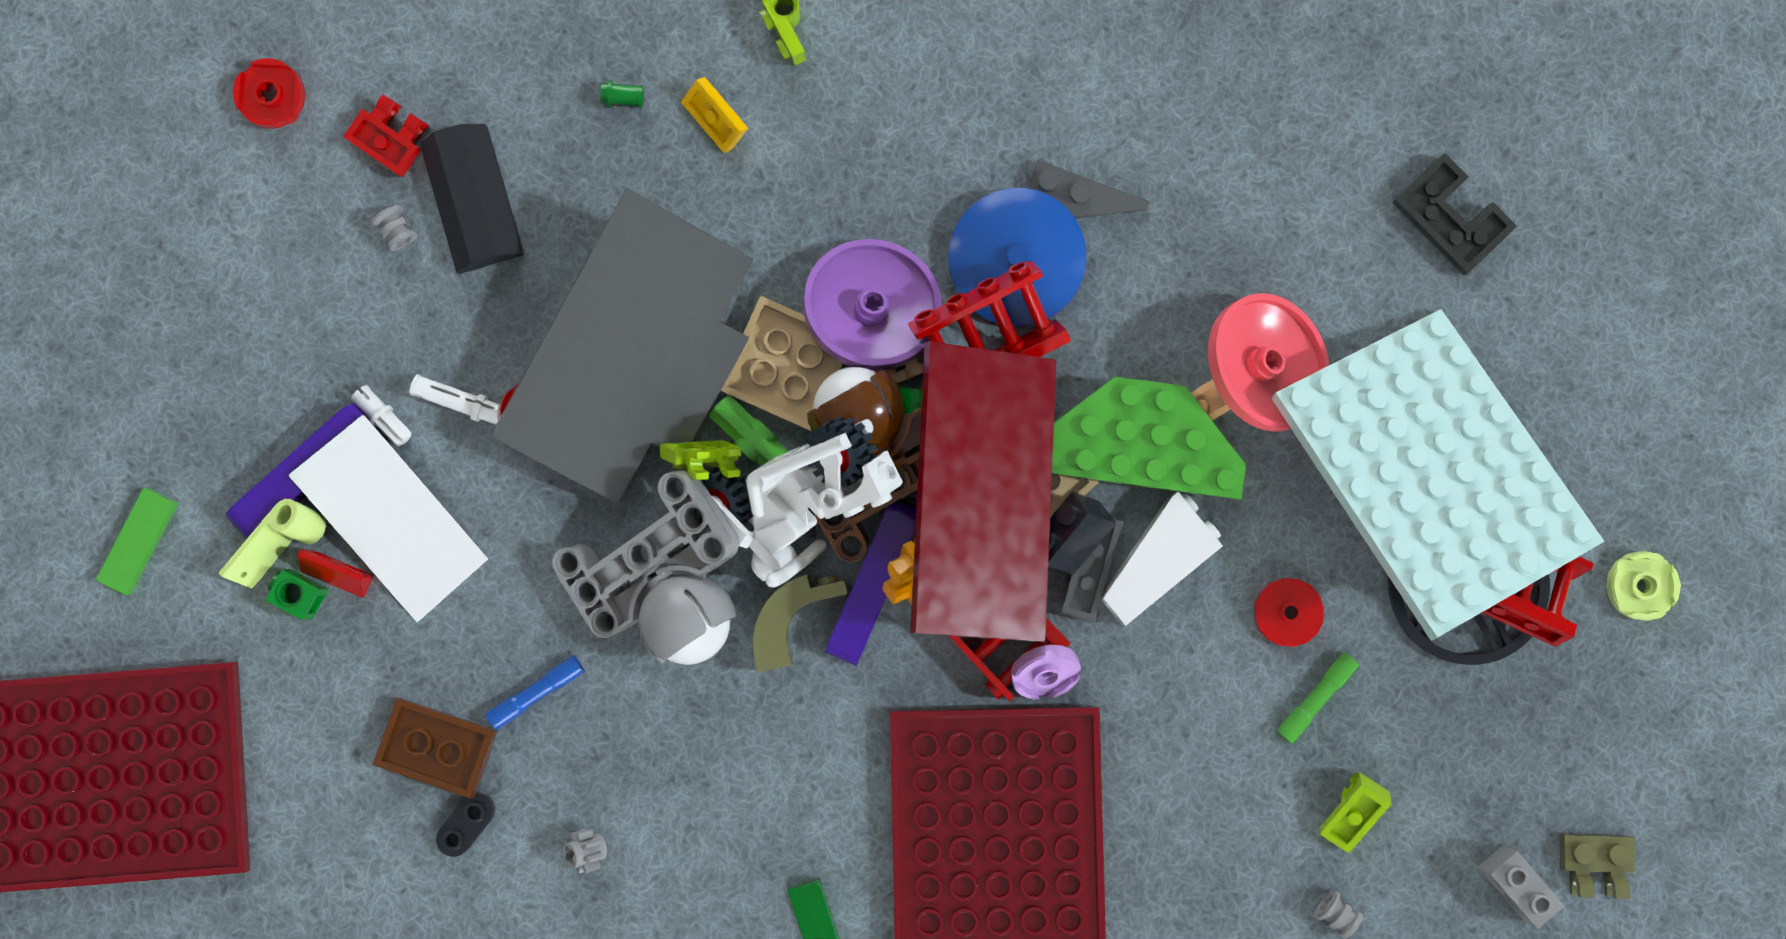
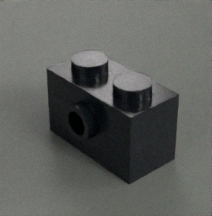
(1076, 531)

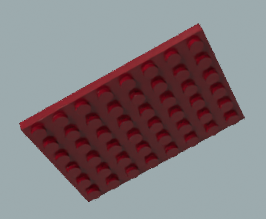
(122, 777)
(997, 823)

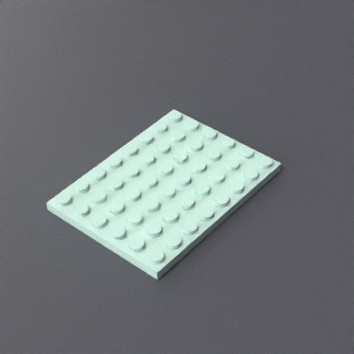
(1436, 473)

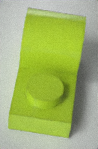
(1357, 812)

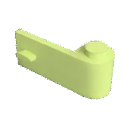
(271, 537)

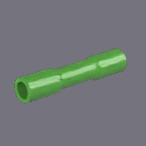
(1332, 680)

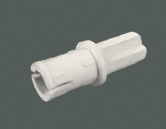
(381, 416)

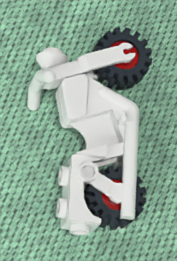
(827, 474)

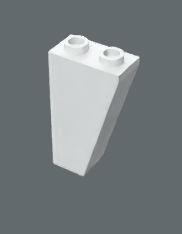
(1161, 558)

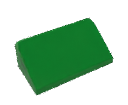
(813, 911)

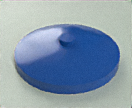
(1018, 228)

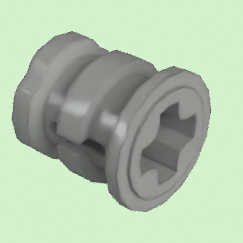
(394, 227)
(1338, 914)

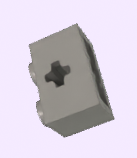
(1520, 886)

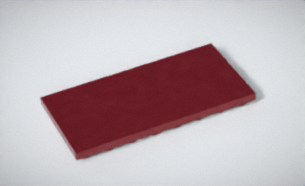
(983, 494)

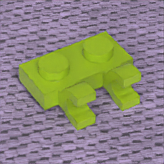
(693, 455)

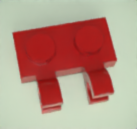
(382, 142)

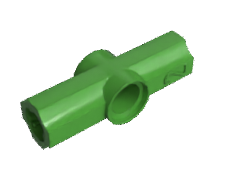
(749, 434)

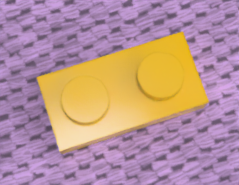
(714, 115)

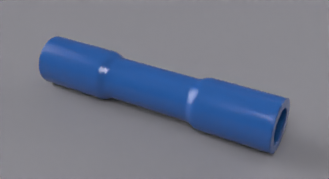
(516, 704)

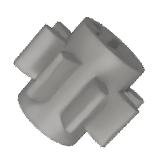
(584, 851)

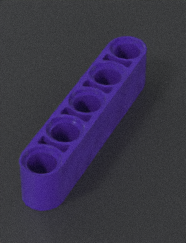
(277, 485)
(867, 593)

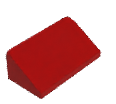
(334, 572)

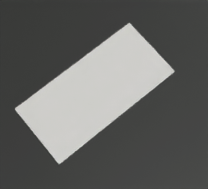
(388, 517)

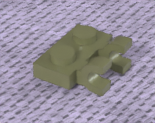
(1599, 854)

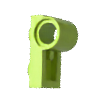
(788, 42)

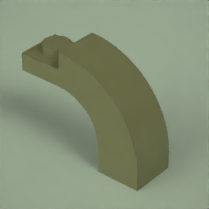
(771, 628)

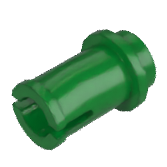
(621, 94)

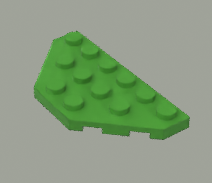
(1148, 439)

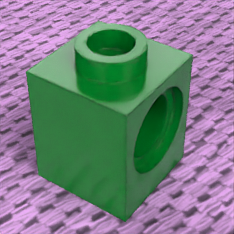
(310, 597)

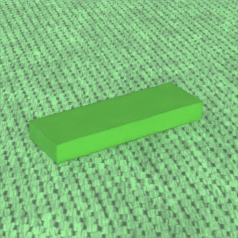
(137, 541)

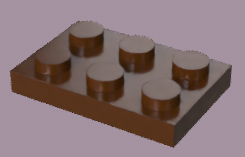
(435, 747)

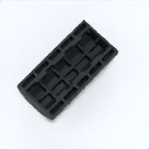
(471, 196)

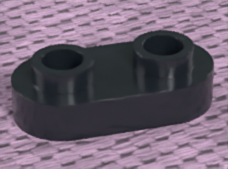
(465, 825)

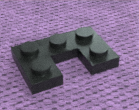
(1459, 242)

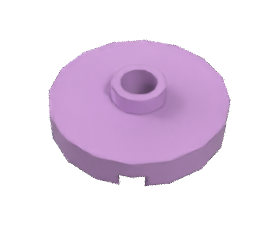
(1045, 671)

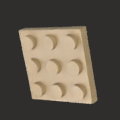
(780, 364)

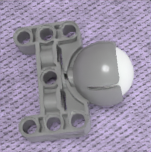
(676, 606)

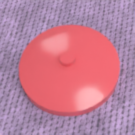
(1259, 350)

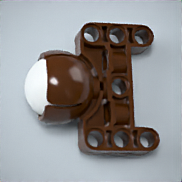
(875, 397)

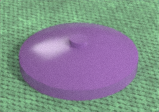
(863, 301)

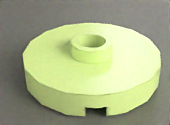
(1661, 585)

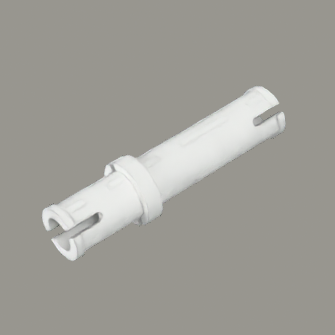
(476, 406)

